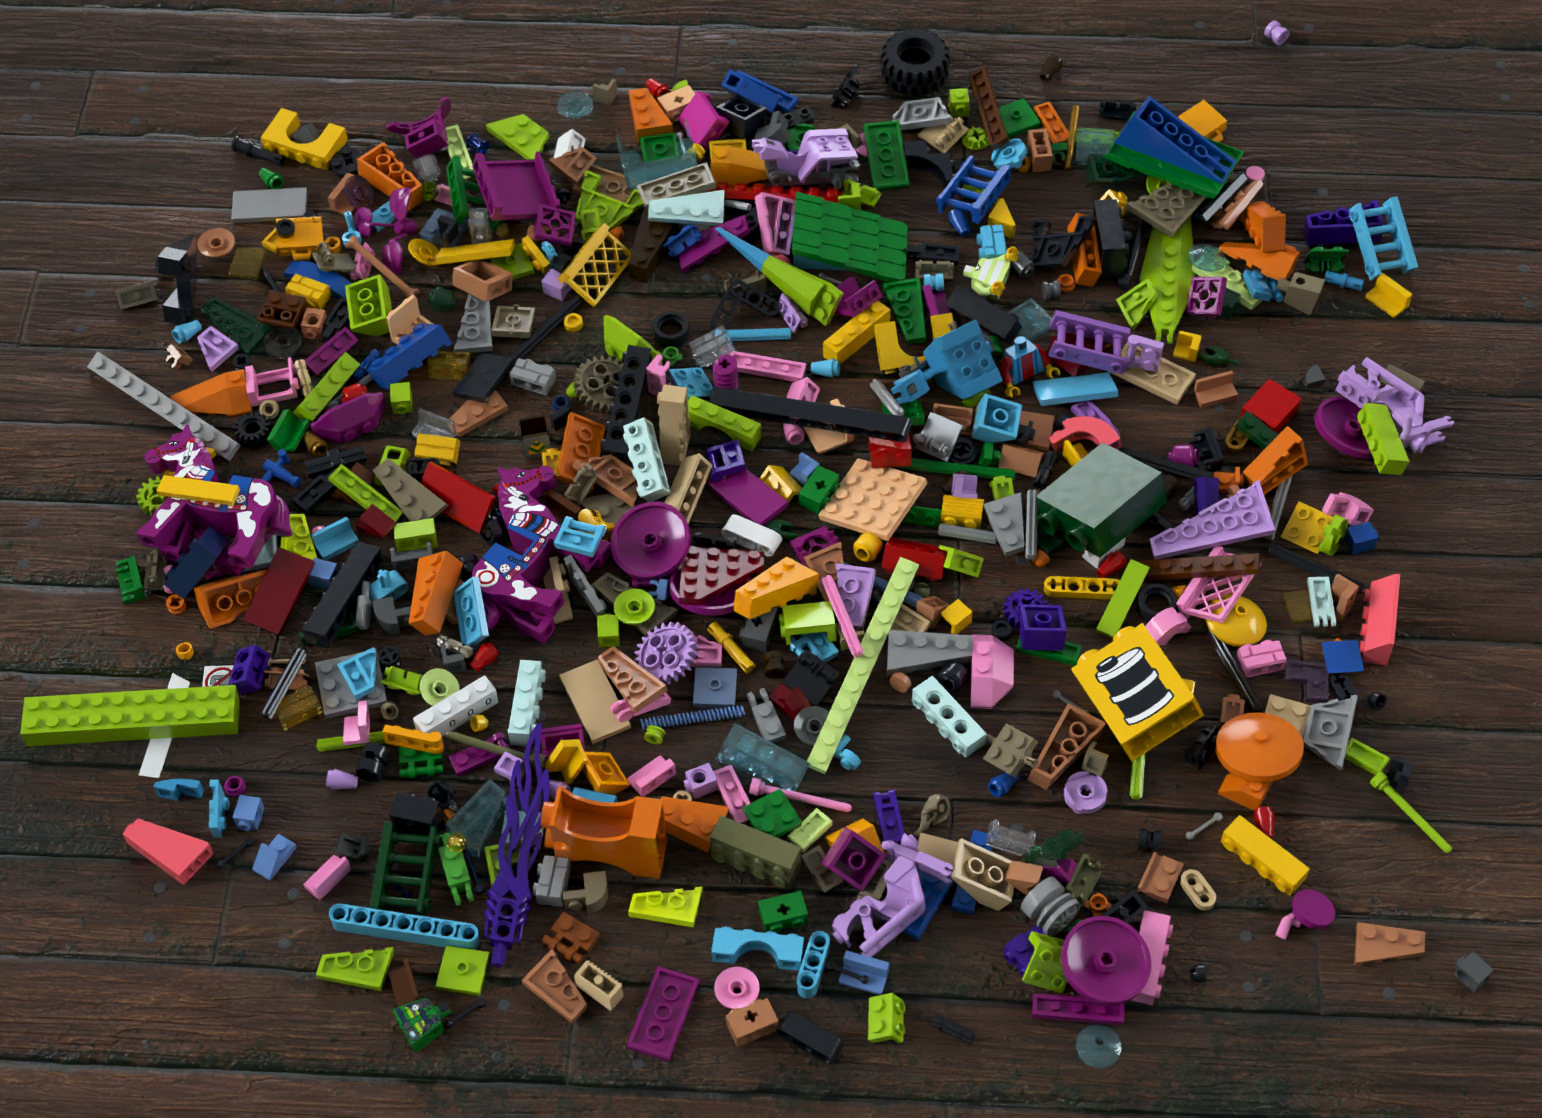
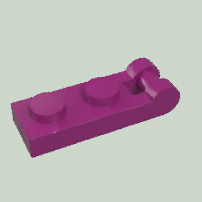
(474, 758)

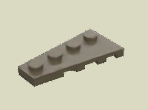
(610, 587)

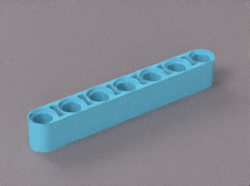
(396, 920)

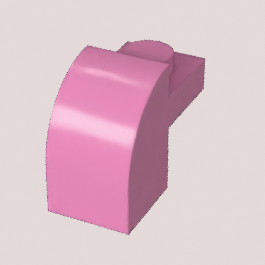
(1348, 507)
(1166, 625)

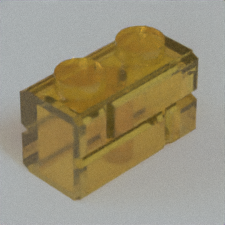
(298, 707)

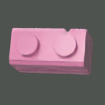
(1261, 658)

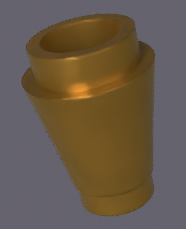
(315, 445)

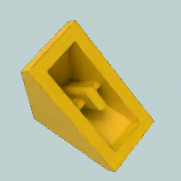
(1001, 216)

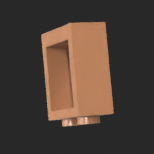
(497, 279)

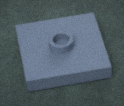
(715, 687)

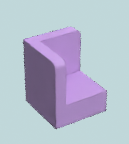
(553, 287)
(964, 486)
(506, 764)

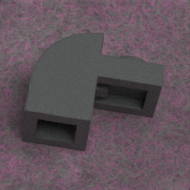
(776, 130)
(388, 617)

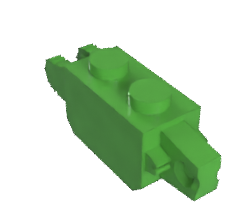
(455, 871)

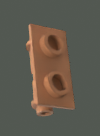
(275, 673)

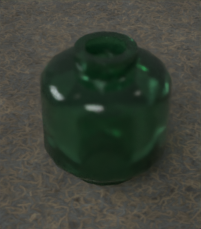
(442, 299)

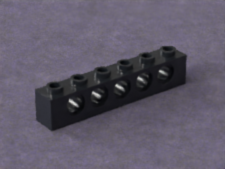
(637, 357)

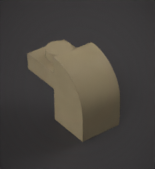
(592, 897)

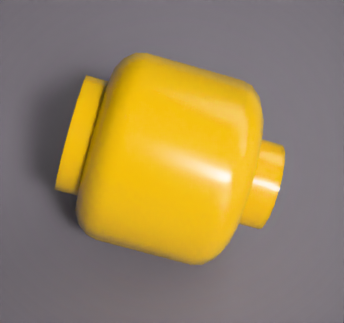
(867, 547)

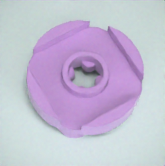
(1079, 802)

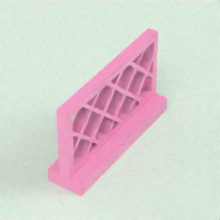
(1199, 586)

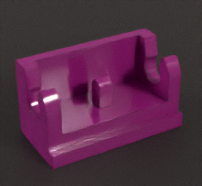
(551, 737)

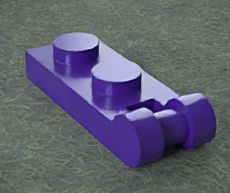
(889, 816)

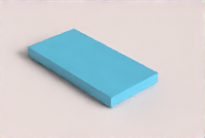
(1075, 389)

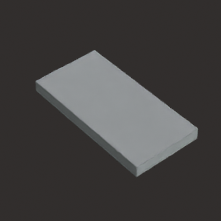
(268, 205)

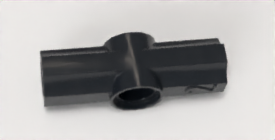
(333, 459)

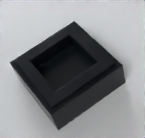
(559, 418)

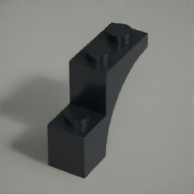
(938, 164)

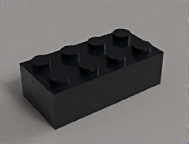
(1110, 238)

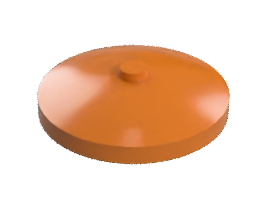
(1259, 747)

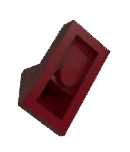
(375, 522)
(789, 701)

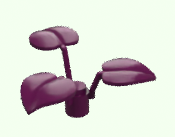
(399, 206)

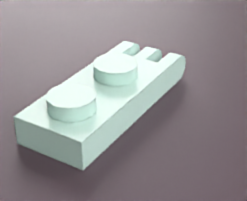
(1321, 601)

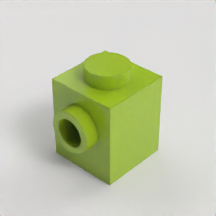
(959, 102)

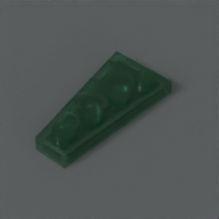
(236, 324)

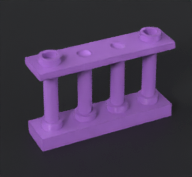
(1092, 329)

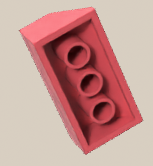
(1380, 620)

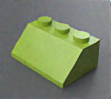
(369, 306)

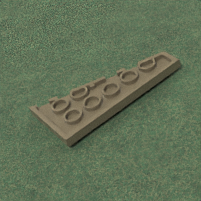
(1167, 208)

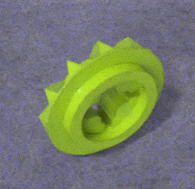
(971, 142)

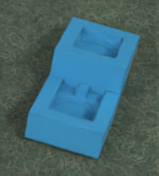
(173, 788)

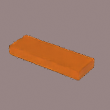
(1051, 121)

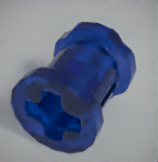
(473, 141)

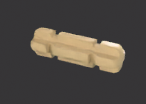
(303, 376)

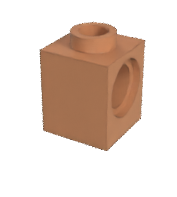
(313, 323)

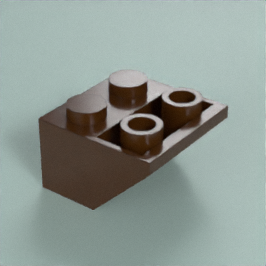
(283, 310)

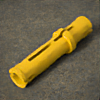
(731, 647)

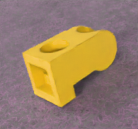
(594, 517)

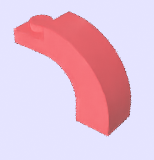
(1085, 428)

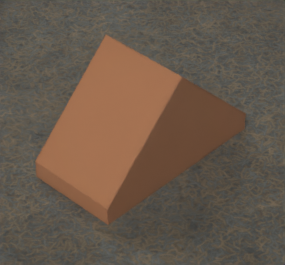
(931, 609)

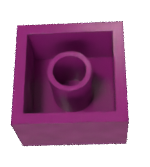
(853, 859)

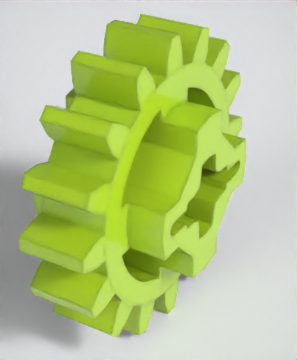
(150, 493)

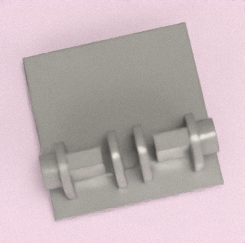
(938, 436)

